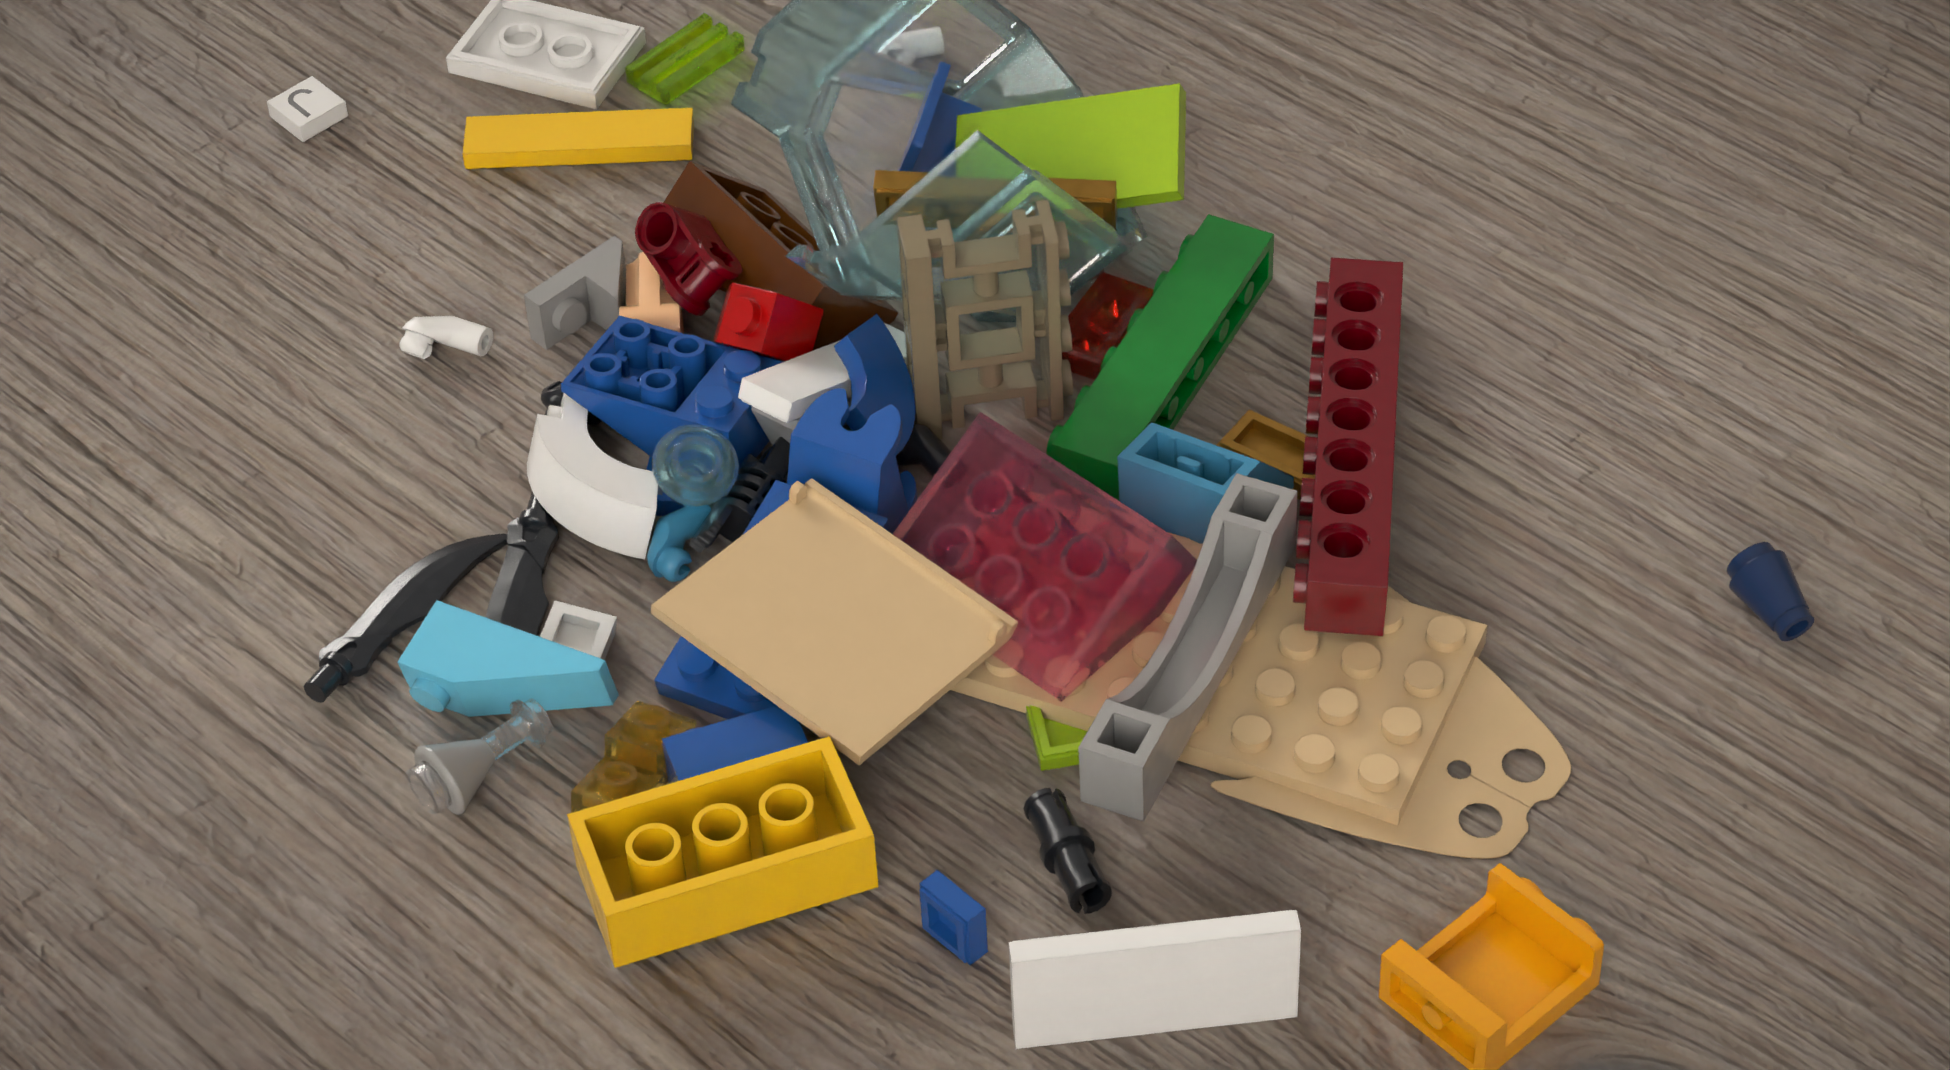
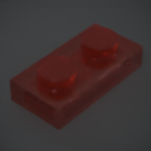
(1102, 321)

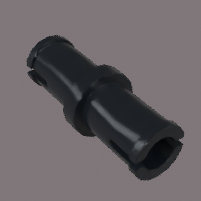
(1067, 851)

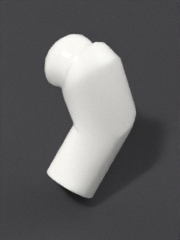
(447, 330)

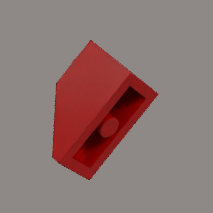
(767, 323)

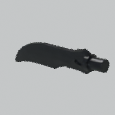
(519, 590)
(396, 609)

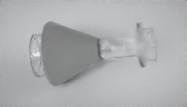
(453, 771)

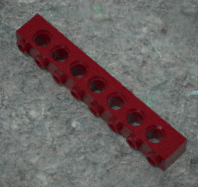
(1353, 450)

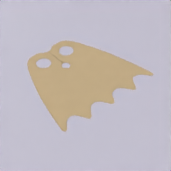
(1480, 730)

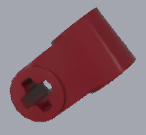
(685, 254)

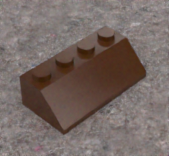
(760, 237)

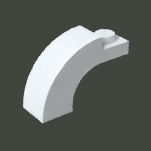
(588, 488)

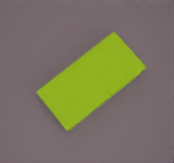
(1109, 137)

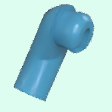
(671, 531)

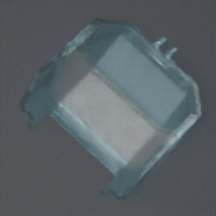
(842, 99)

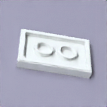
(546, 51)

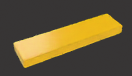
(578, 138)

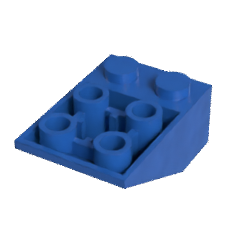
(660, 379)

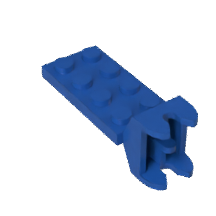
(850, 464)

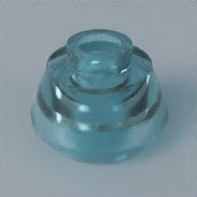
(695, 465)

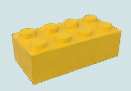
(723, 851)

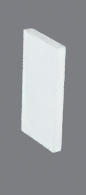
(1155, 978)

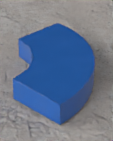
(877, 376)

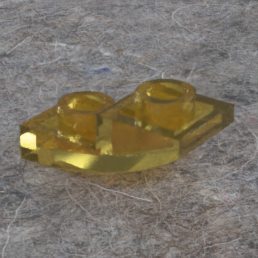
(632, 756)

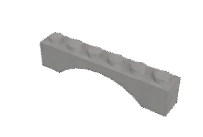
(1152, 719)

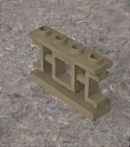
(936, 327)

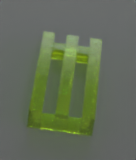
(680, 54)

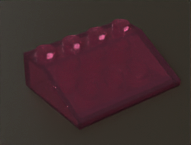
(1046, 552)

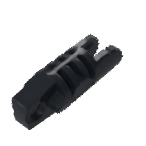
(735, 510)

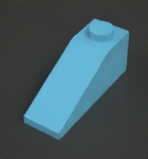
(485, 666)

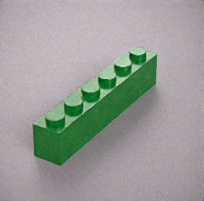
(1167, 348)

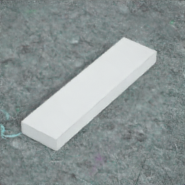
(794, 384)

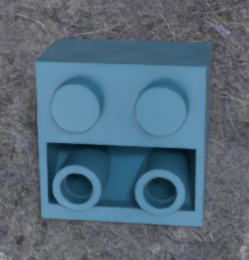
(1182, 479)

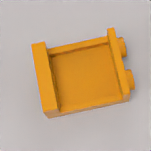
(1494, 973)

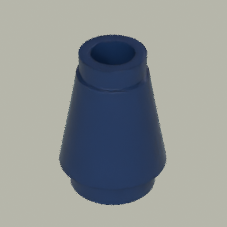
(1770, 589)

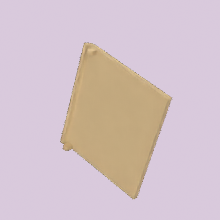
(835, 620)

